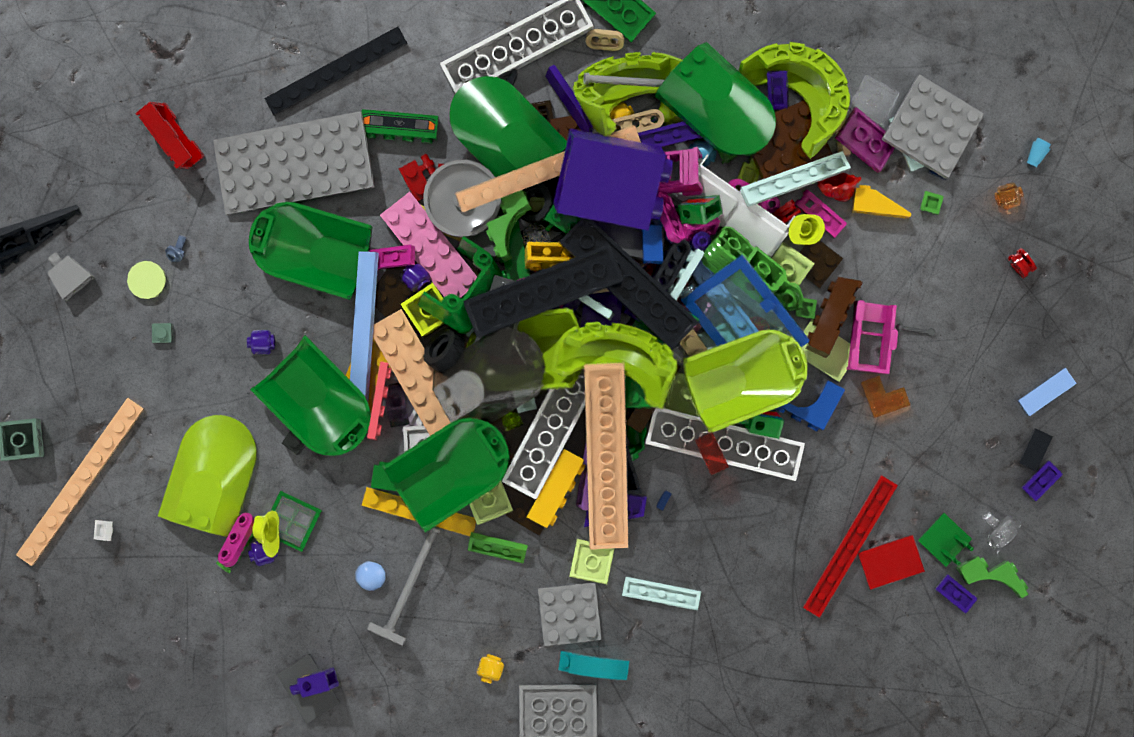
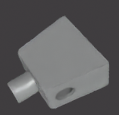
(68, 275)

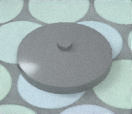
(442, 203)

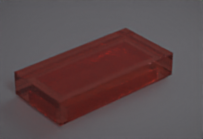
(711, 453)

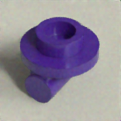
(700, 240)

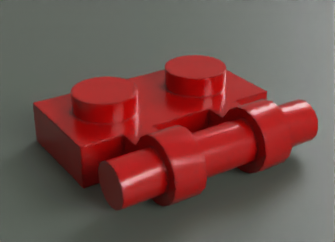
(414, 177)

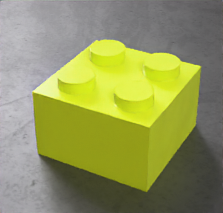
(422, 319)

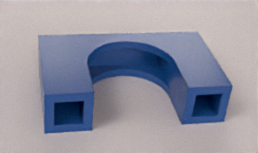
(820, 411)

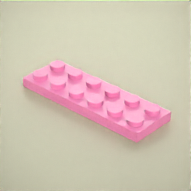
(432, 248)

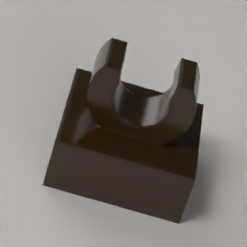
(544, 109)

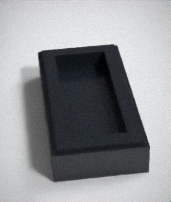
(1035, 449)

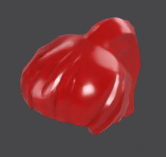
(839, 187)

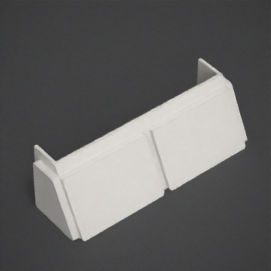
(752, 222)

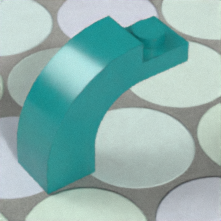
(593, 666)

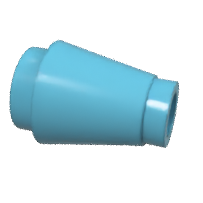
(1038, 151)

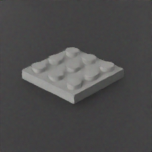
(569, 614)

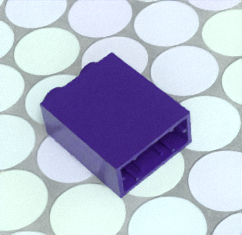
(611, 179)

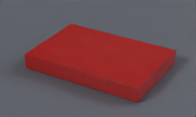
(891, 562)

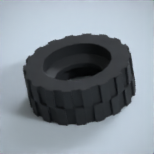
(548, 194)
(443, 339)

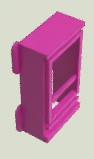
(689, 173)
(879, 314)

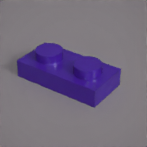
(778, 89)
(1041, 480)
(956, 593)

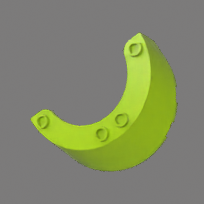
(813, 77)
(599, 99)
(640, 352)

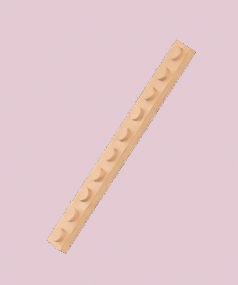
(523, 177)
(80, 482)

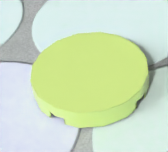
(146, 280)

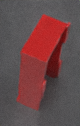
(169, 135)

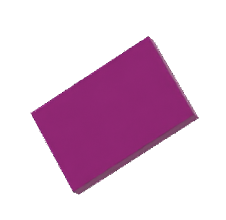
(864, 140)

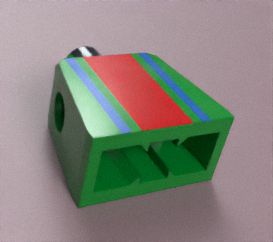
(699, 209)
(765, 424)

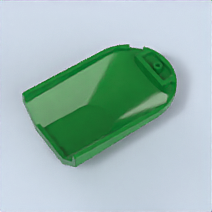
(718, 103)
(501, 126)
(309, 247)
(316, 401)
(449, 470)

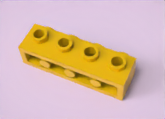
(544, 255)
(555, 489)

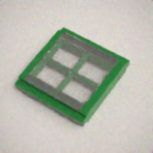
(295, 520)

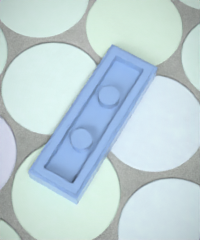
(1047, 392)

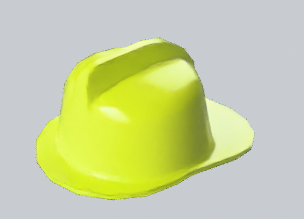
(806, 229)
(267, 532)

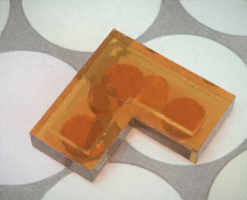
(880, 401)

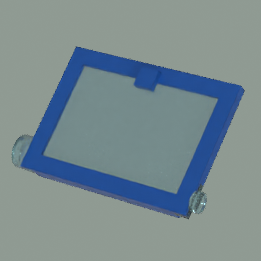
(738, 304)

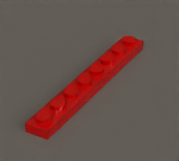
(850, 546)

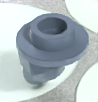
(175, 253)

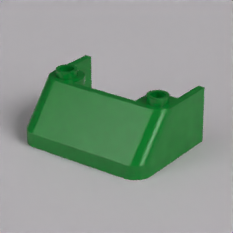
(452, 308)

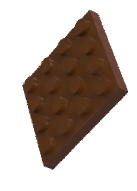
(785, 148)

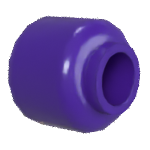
(416, 277)
(261, 342)
(258, 555)

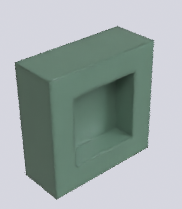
(162, 333)

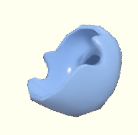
(370, 576)

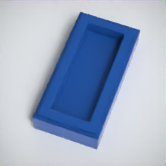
(652, 245)

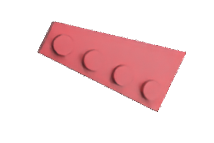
(378, 408)

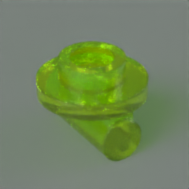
(511, 421)

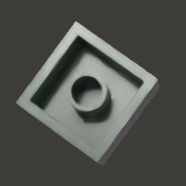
(21, 439)

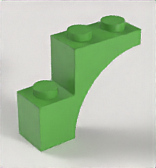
(500, 228)
(1005, 572)

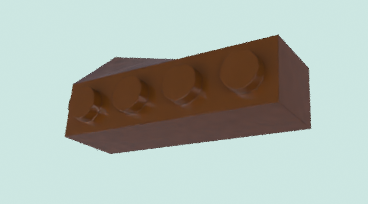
(832, 315)

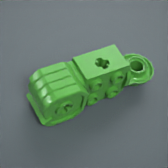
(730, 244)

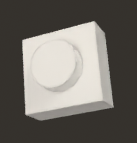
(103, 530)

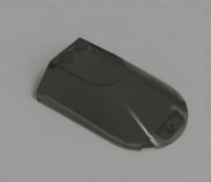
(491, 377)

